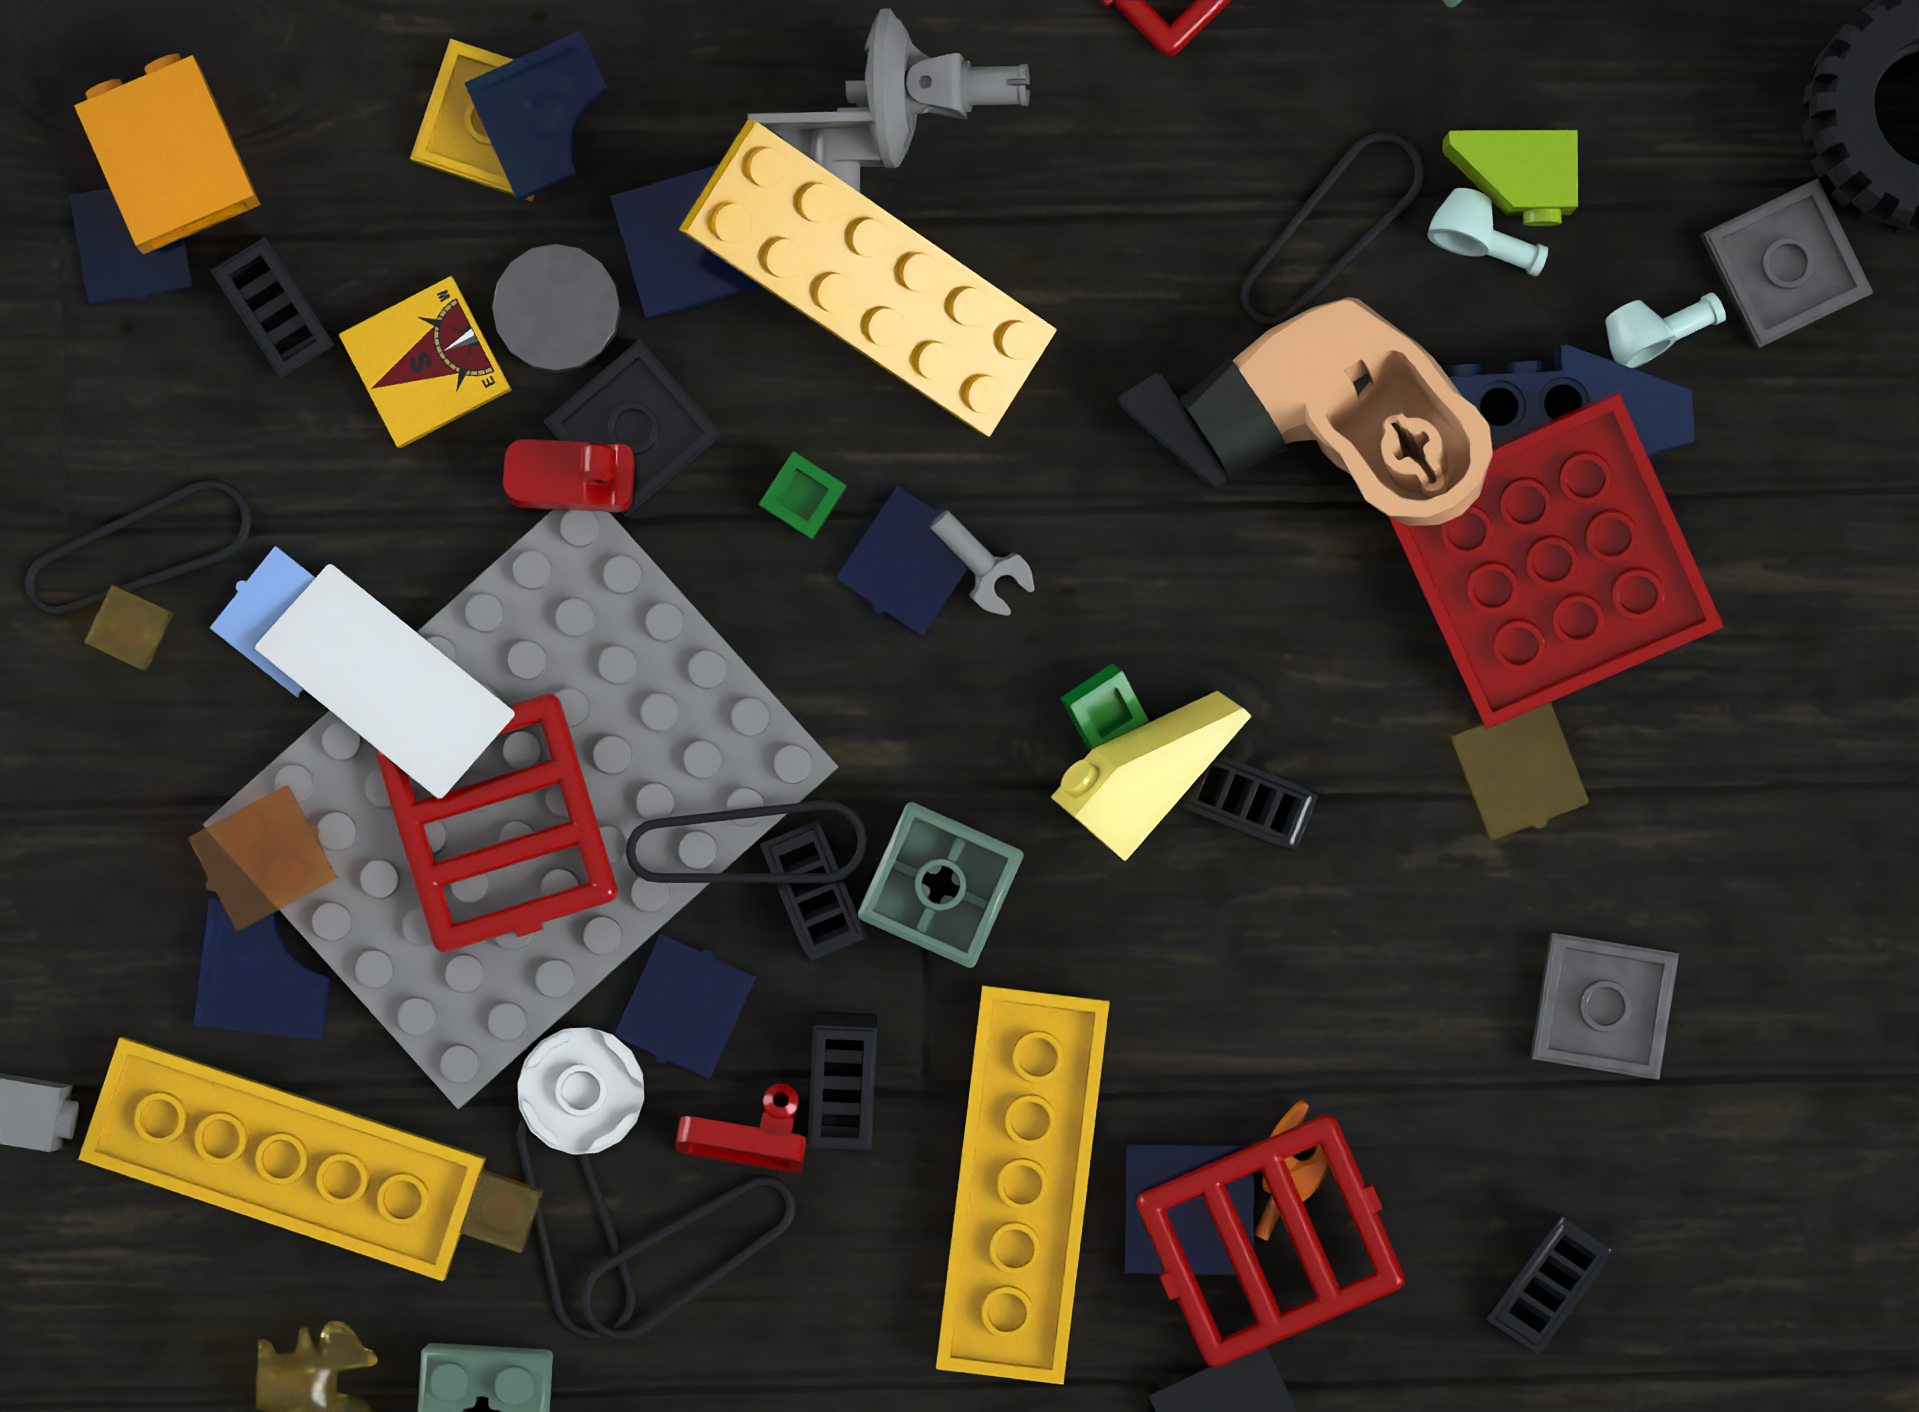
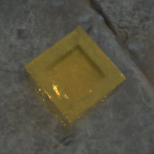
(128, 627)
(501, 1211)

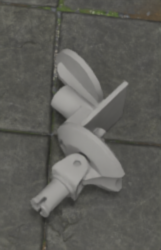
(895, 89)

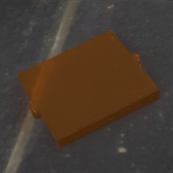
(262, 858)

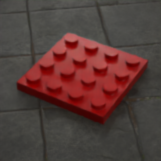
(1560, 565)

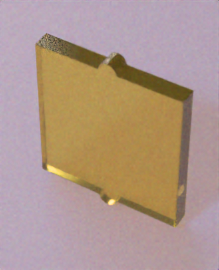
(1519, 771)

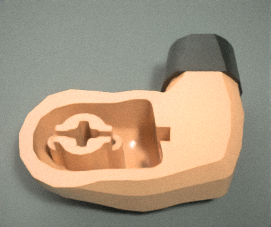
(1366, 400)

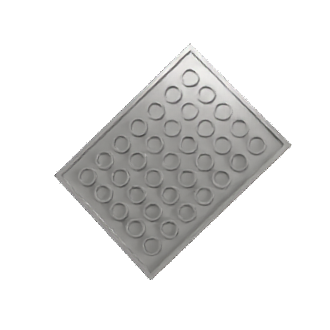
(660, 731)

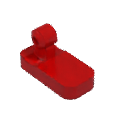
(569, 475)
(763, 1147)

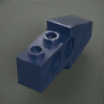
(1656, 406)

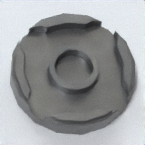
(556, 308)

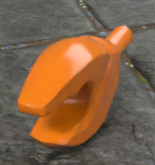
(1306, 1173)

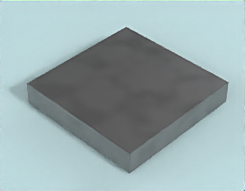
(1786, 264)
(1604, 1006)

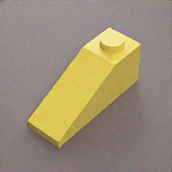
(1140, 776)

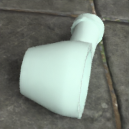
(1466, 228)
(1641, 335)

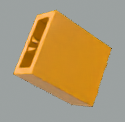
(166, 152)

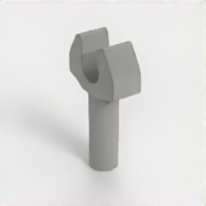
(982, 563)

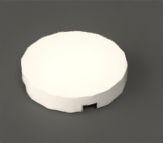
(580, 1090)

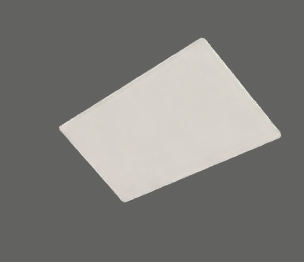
(385, 681)

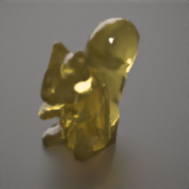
(309, 1375)

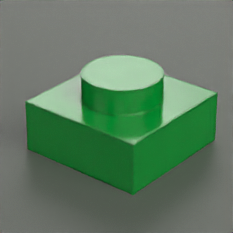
(803, 495)
(1104, 707)

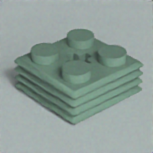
(900, 900)
(459, 1375)

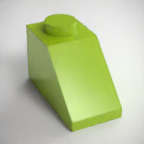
(1521, 170)

